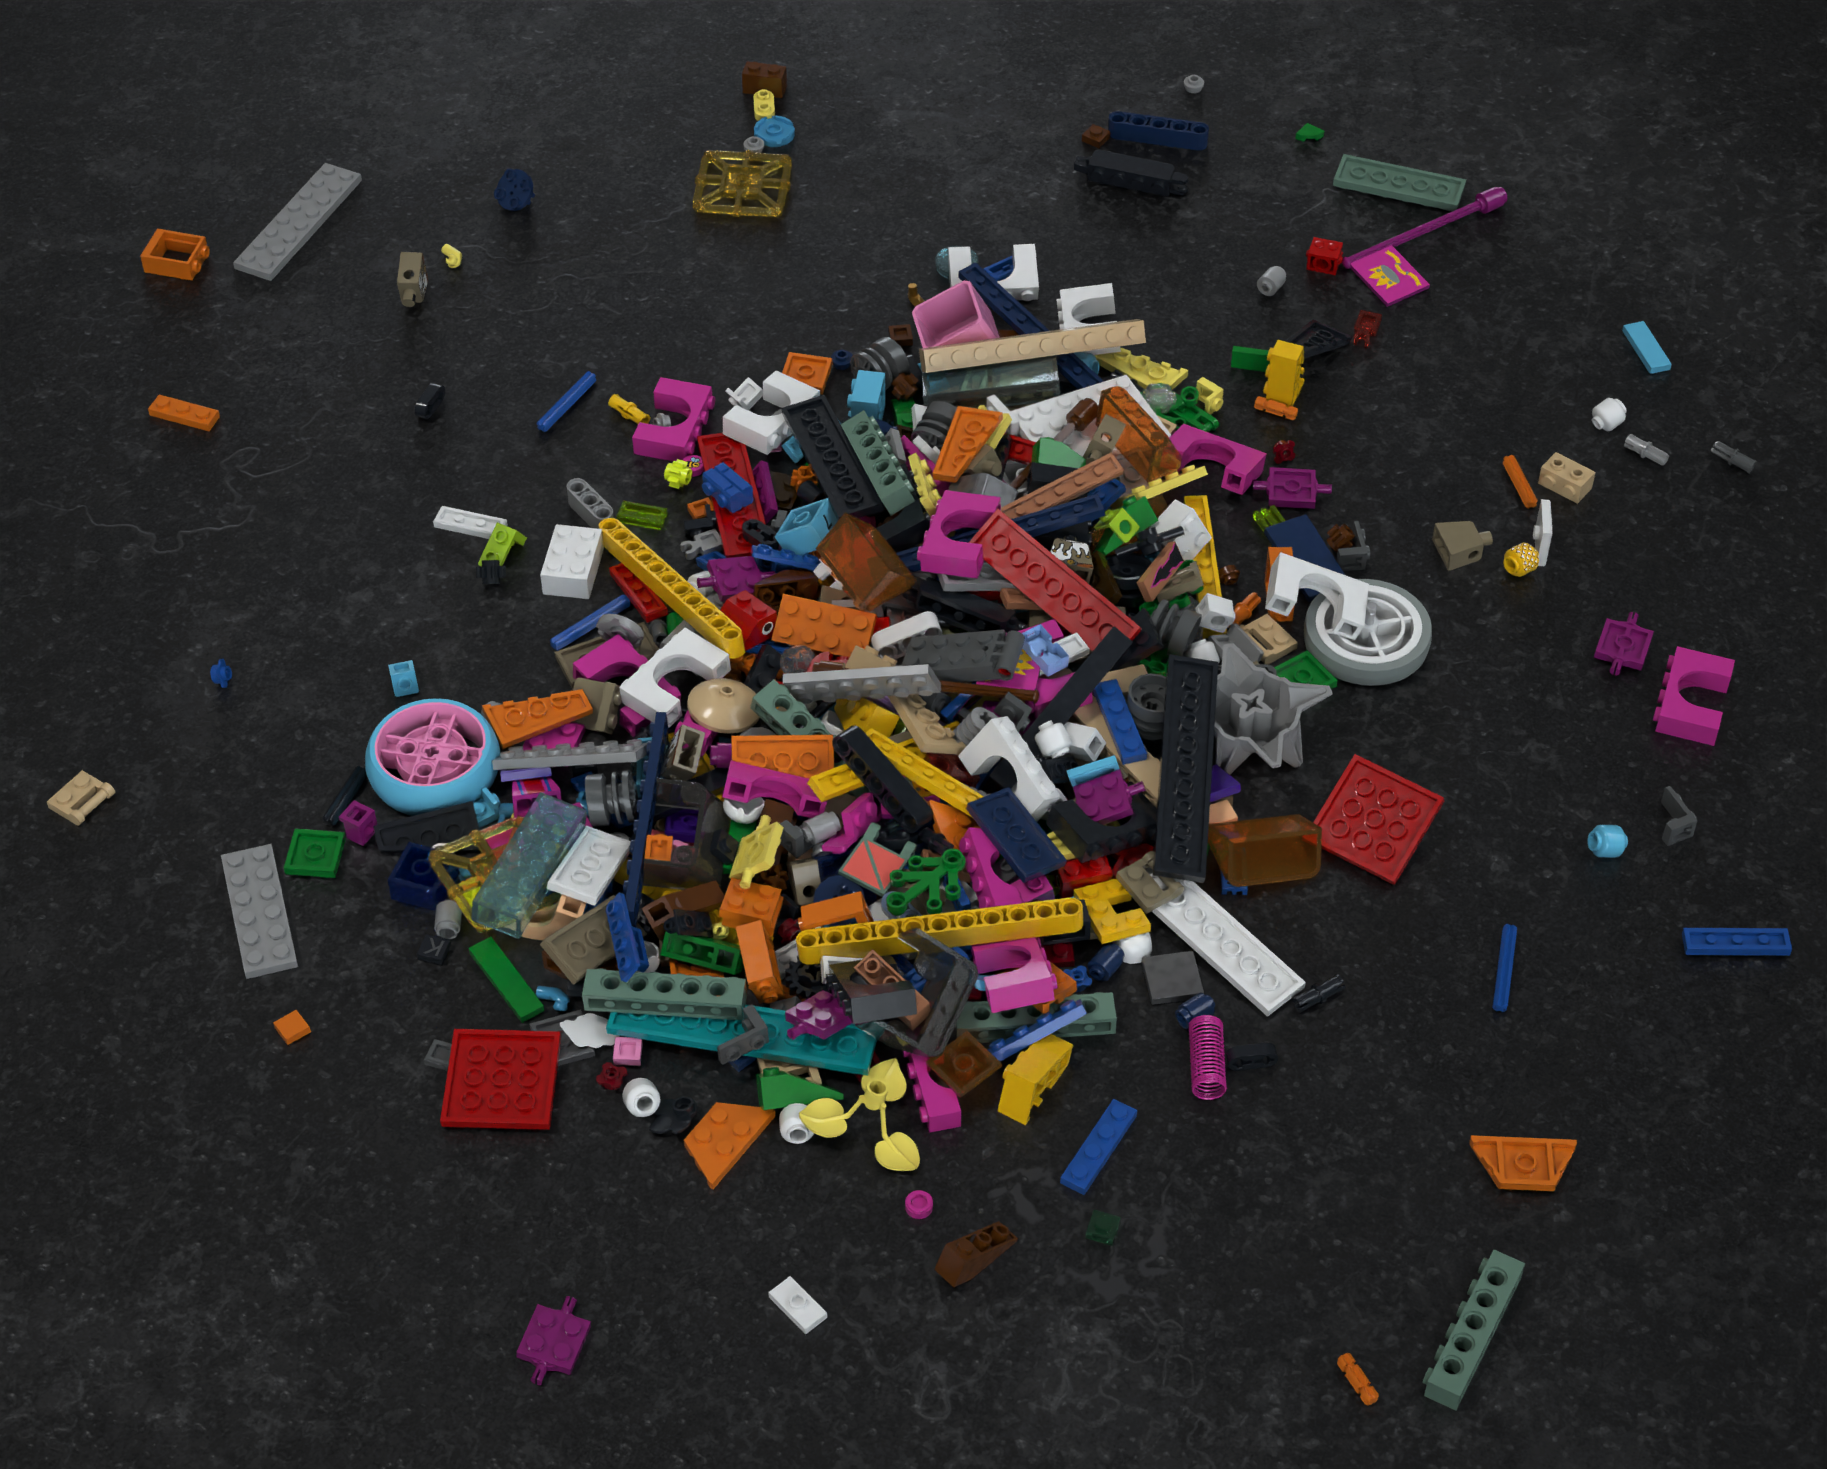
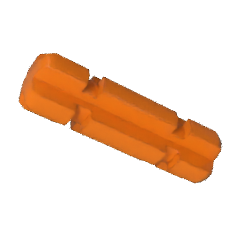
(1276, 408)
(1357, 1379)

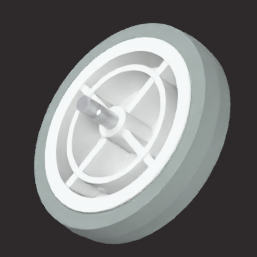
(1388, 646)

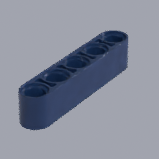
(1158, 130)

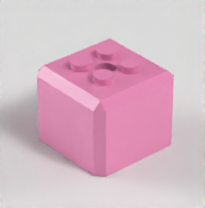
(954, 317)

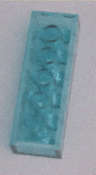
(526, 865)

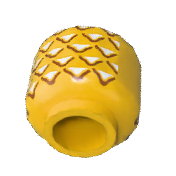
(1521, 559)

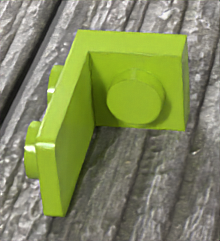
(500, 543)

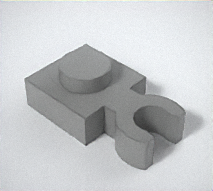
(703, 543)

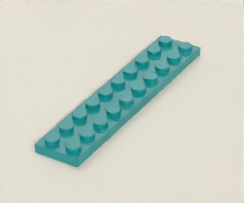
(844, 1051)

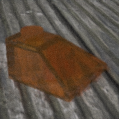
(964, 1064)

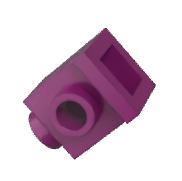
(358, 822)

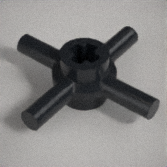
(1149, 541)

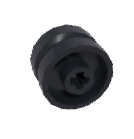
(1127, 572)

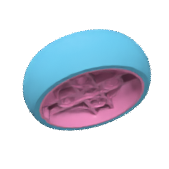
(431, 756)

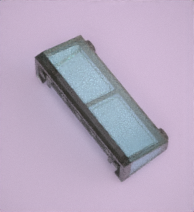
(1011, 382)

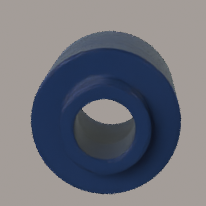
(1106, 962)
(1195, 1006)

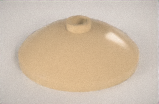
(722, 705)

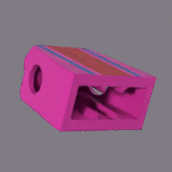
(526, 791)

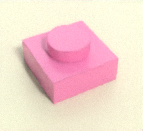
(627, 1051)

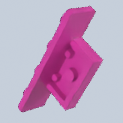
(856, 822)

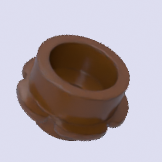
(1228, 575)

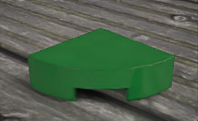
(1309, 132)

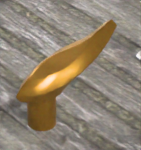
(913, 295)

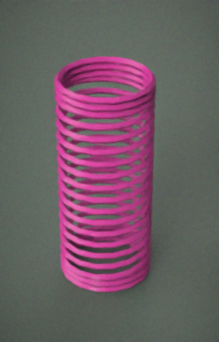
(1208, 1078)

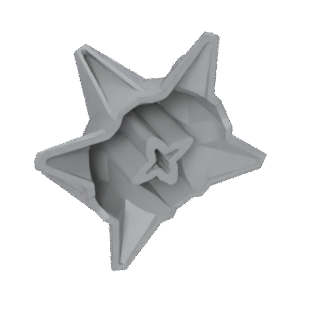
(1259, 713)

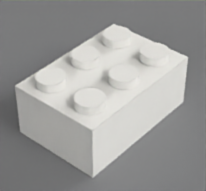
(572, 561)

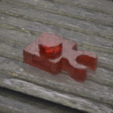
(1366, 326)

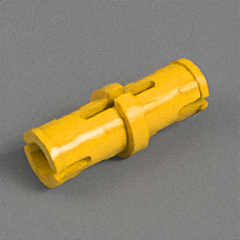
(628, 409)

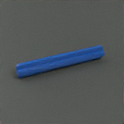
(566, 401)
(588, 623)
(1505, 967)

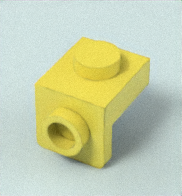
(1210, 395)

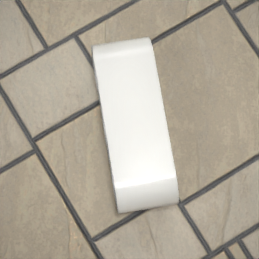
(895, 639)

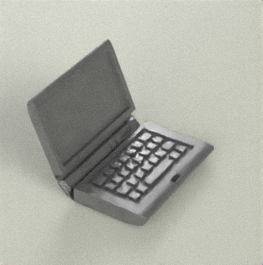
(985, 485)

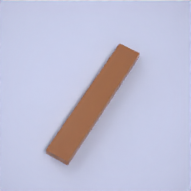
(1066, 487)

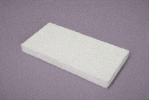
(590, 865)

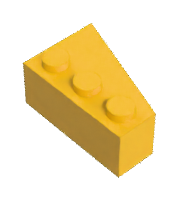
(1284, 372)
(866, 715)
(1031, 1074)

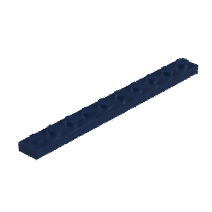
(1025, 323)
(1033, 523)
(645, 809)

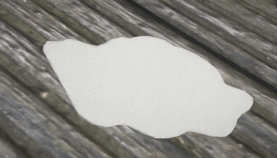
(588, 1031)

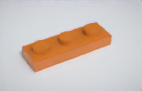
(184, 412)

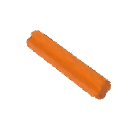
(1520, 481)

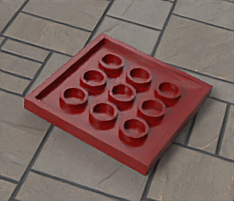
(1376, 818)
(501, 1079)

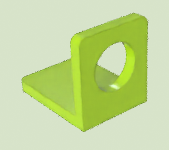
(1113, 519)

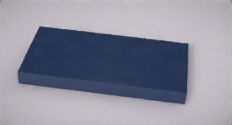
(1305, 544)
(1016, 834)

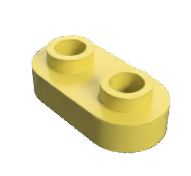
(763, 104)

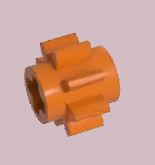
(803, 474)

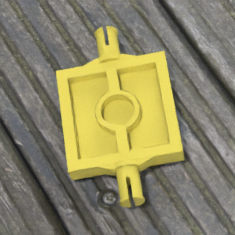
(756, 851)

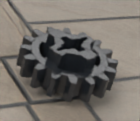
(801, 981)

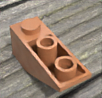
(877, 971)

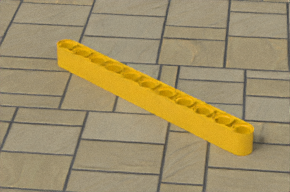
(672, 588)
(949, 928)

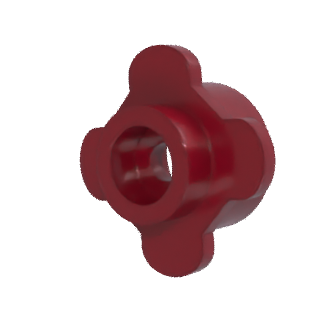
(1282, 446)
(789, 930)
(611, 1082)

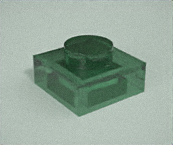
(1103, 1227)

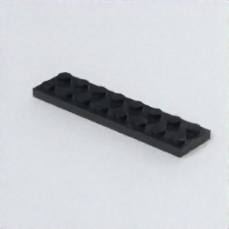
(832, 458)

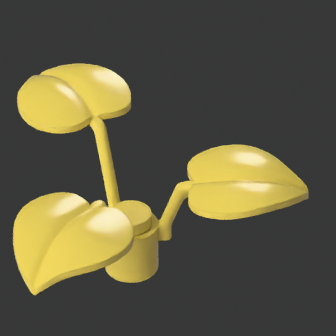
(882, 1084)

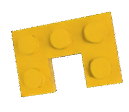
(1104, 920)

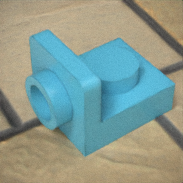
(403, 678)
(487, 808)

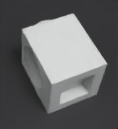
(1216, 612)

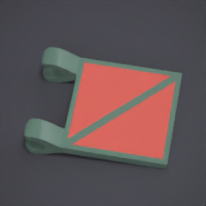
(872, 863)

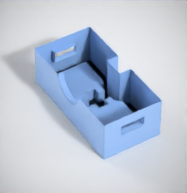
(1054, 656)

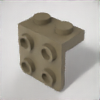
(605, 703)

